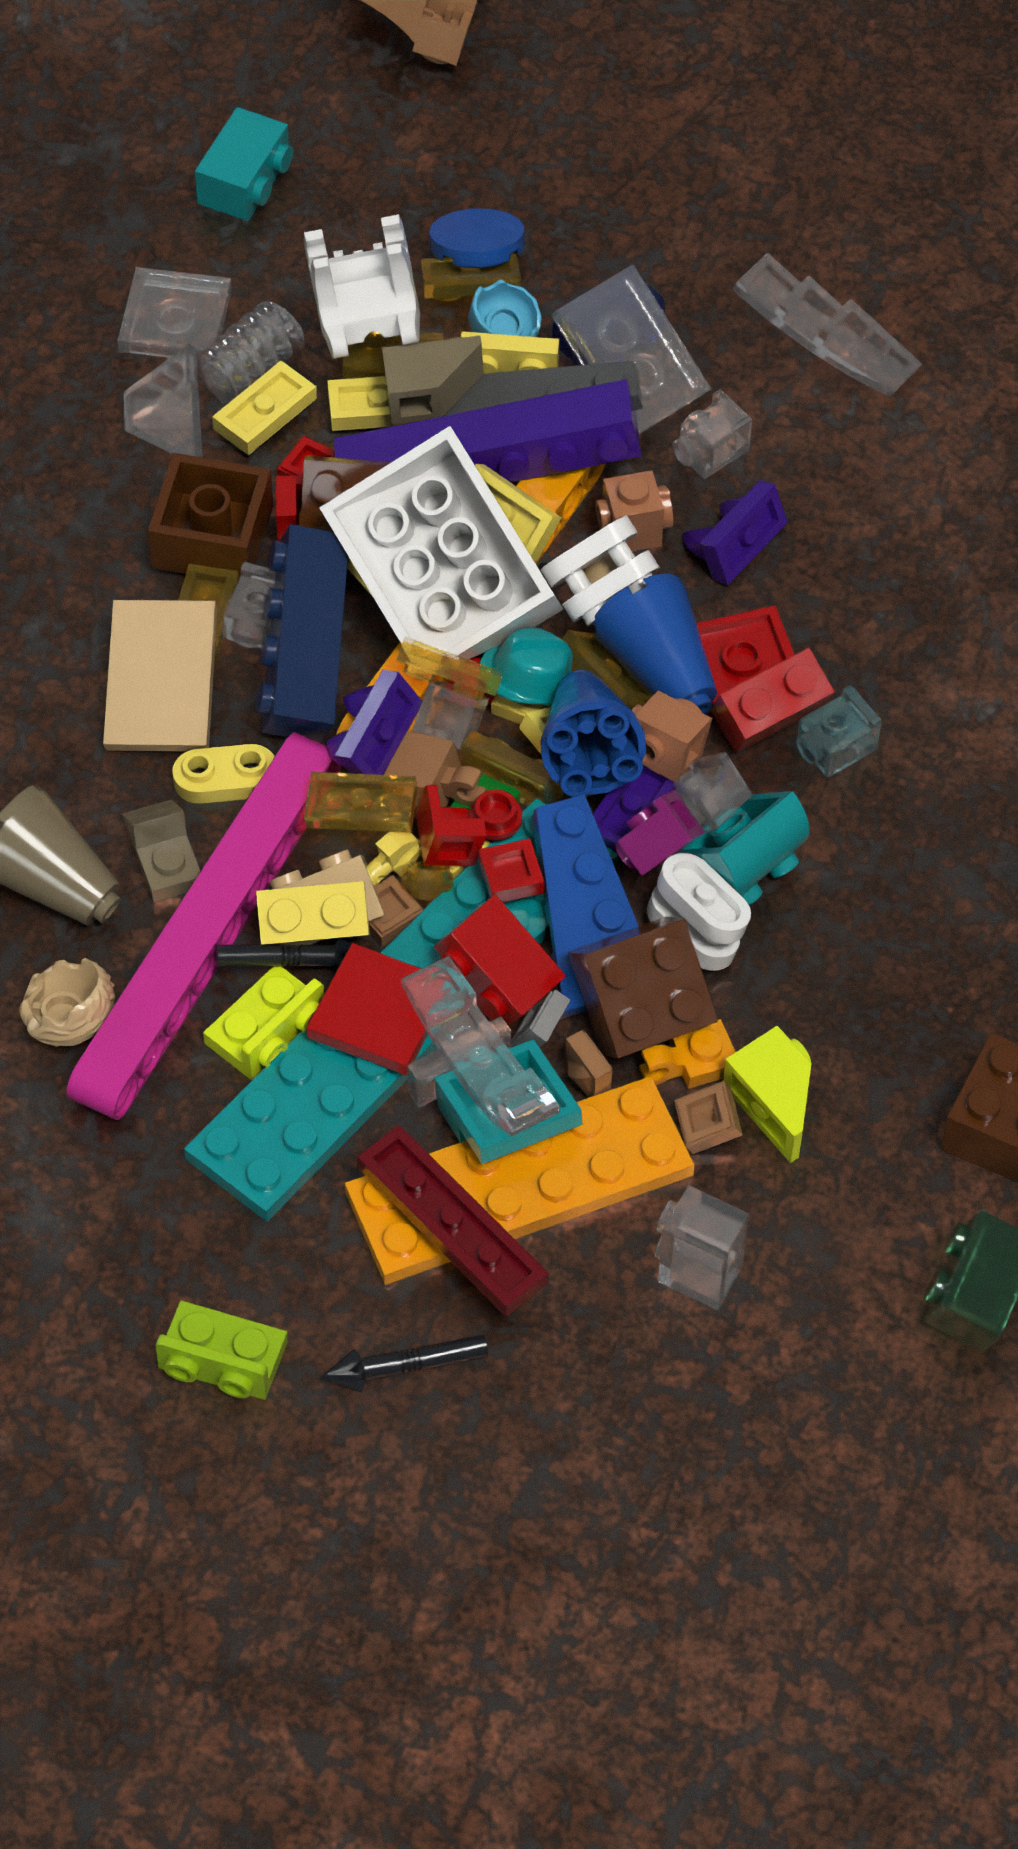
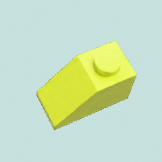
(772, 1087)

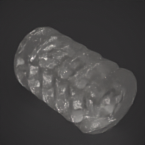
(249, 350)

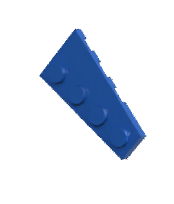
(580, 887)

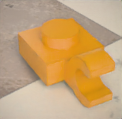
(694, 1055)

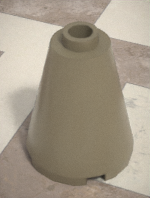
(52, 861)

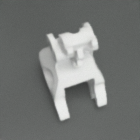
(364, 290)

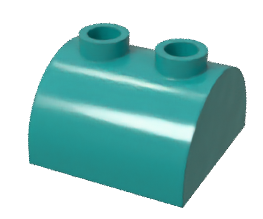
(755, 842)

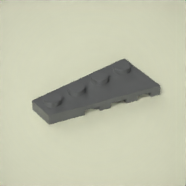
(515, 386)

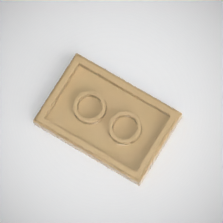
(160, 675)

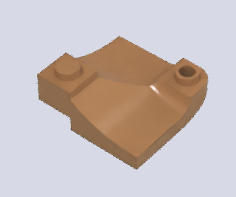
(433, 25)

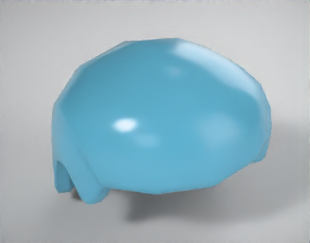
(504, 311)

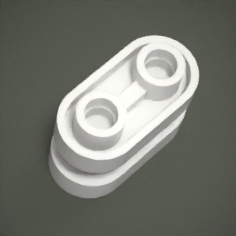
(629, 572)
(710, 906)

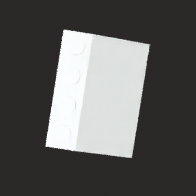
(440, 551)

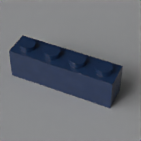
(304, 633)

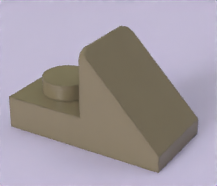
(162, 849)

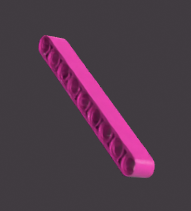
(208, 916)

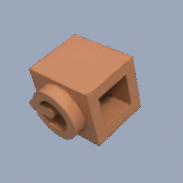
(643, 503)
(673, 734)

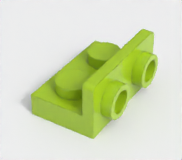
(221, 1351)

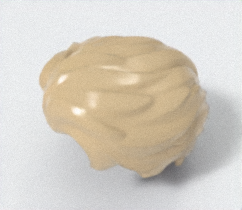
(67, 1002)

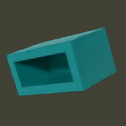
(243, 164)

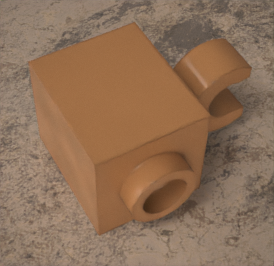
(436, 763)

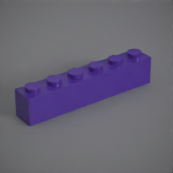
(522, 436)

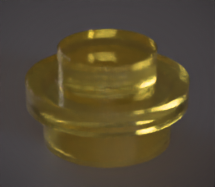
(427, 880)

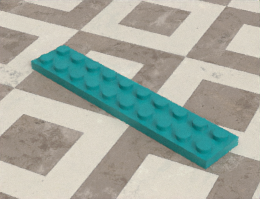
(319, 1095)

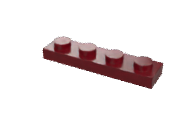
(452, 1220)

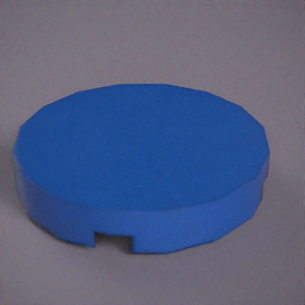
(477, 237)

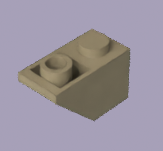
(430, 376)

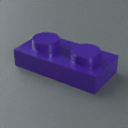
(627, 802)

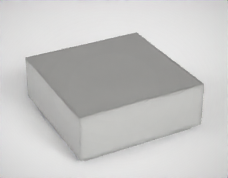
(541, 1019)

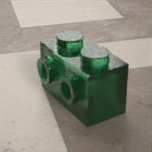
(978, 1284)

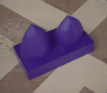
(742, 533)
(379, 726)

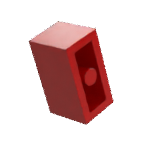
(772, 700)
(500, 961)

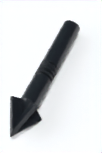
(276, 955)
(354, 1370)

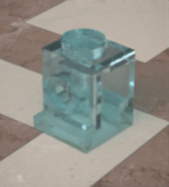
(839, 732)

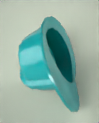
(531, 665)

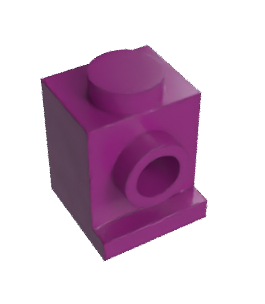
(658, 834)

